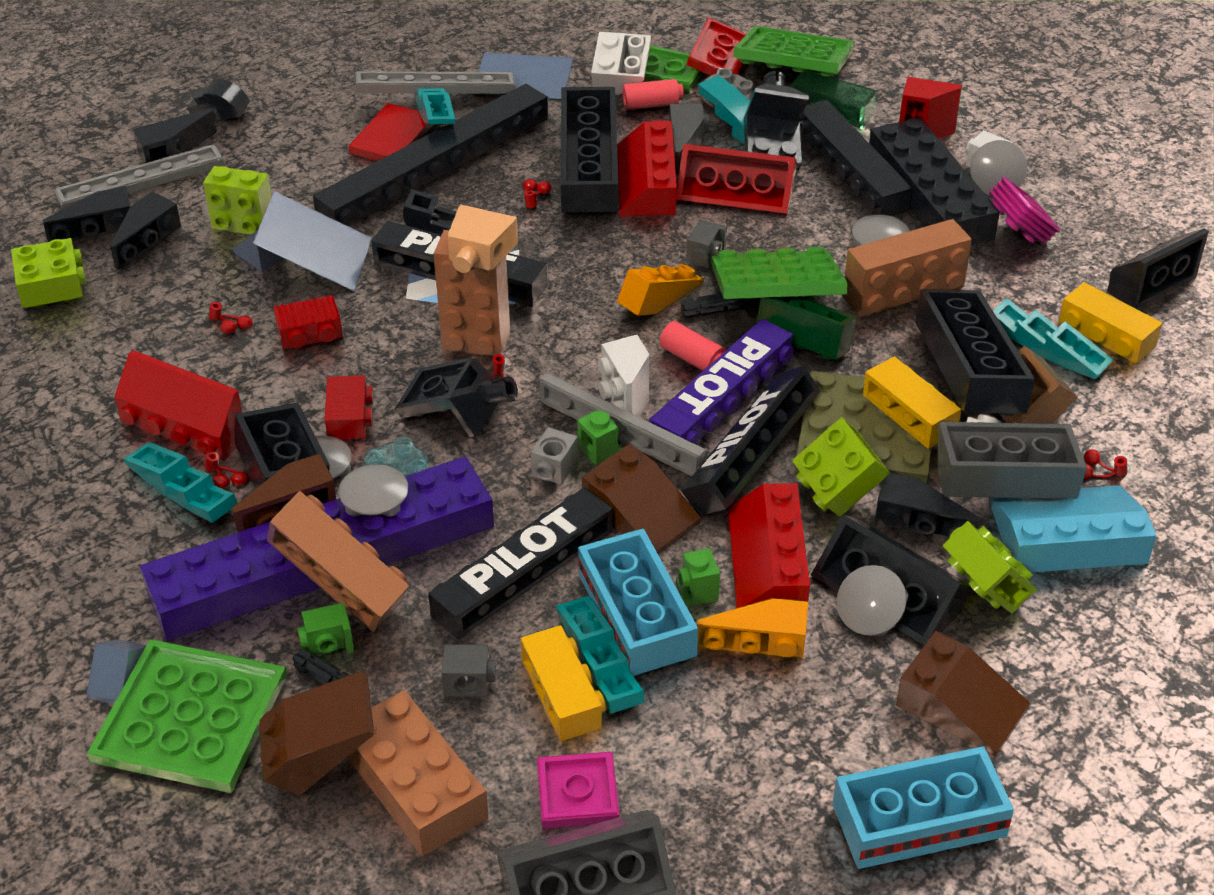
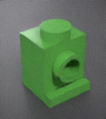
(597, 436)
(699, 578)
(326, 630)

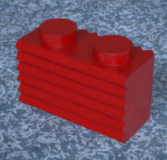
(308, 322)
(347, 407)

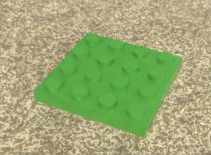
(794, 50)
(777, 273)
(188, 715)

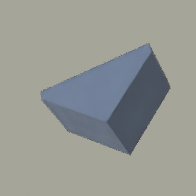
(255, 255)
(111, 668)

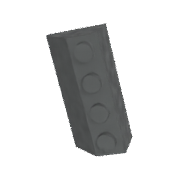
(1009, 460)
(598, 859)

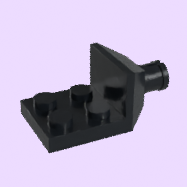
(775, 118)
(457, 386)

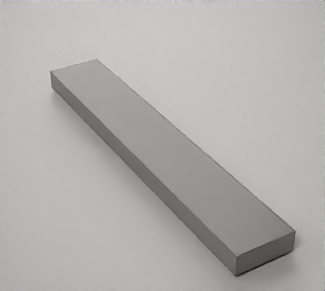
(451, 81)
(144, 175)
(632, 429)

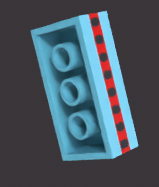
(638, 601)
(921, 807)

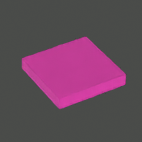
(577, 789)

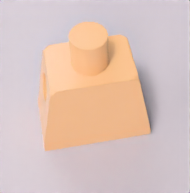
(480, 238)

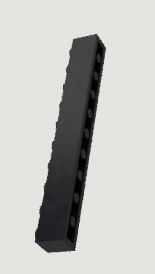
(432, 156)

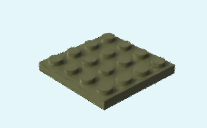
(844, 398)

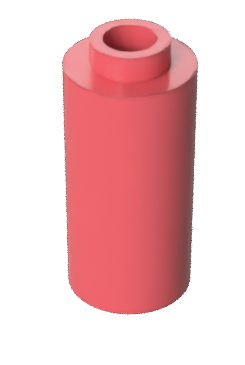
(651, 94)
(690, 345)

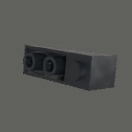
(174, 135)
(90, 217)
(143, 227)
(919, 508)

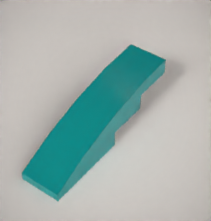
(728, 102)
(435, 106)
(1058, 344)
(178, 481)
(601, 653)

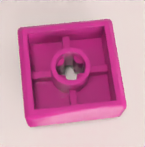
(1023, 212)

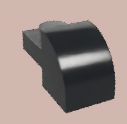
(223, 97)
(424, 214)

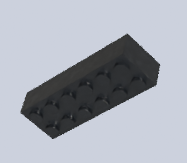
(589, 150)
(937, 180)
(974, 352)

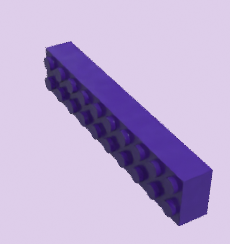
(249, 574)

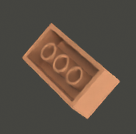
(900, 266)
(471, 305)
(337, 560)
(419, 776)

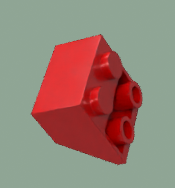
(933, 102)

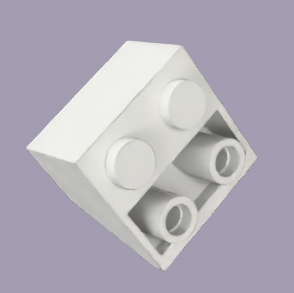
(620, 59)
(625, 374)

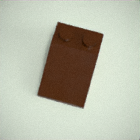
(641, 497)
(267, 500)
(961, 694)
(315, 732)

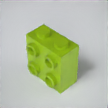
(236, 199)
(48, 272)
(839, 468)
(989, 567)

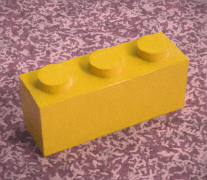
(1110, 322)
(909, 400)
(562, 683)

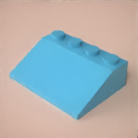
(1067, 533)

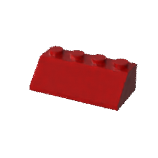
(647, 171)
(736, 179)
(178, 405)
(768, 545)

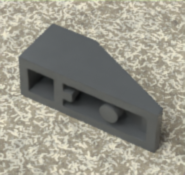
(687, 127)

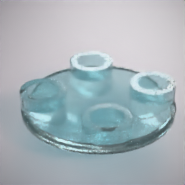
(399, 455)

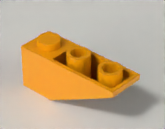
(653, 289)
(759, 628)

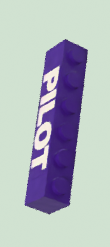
(726, 382)

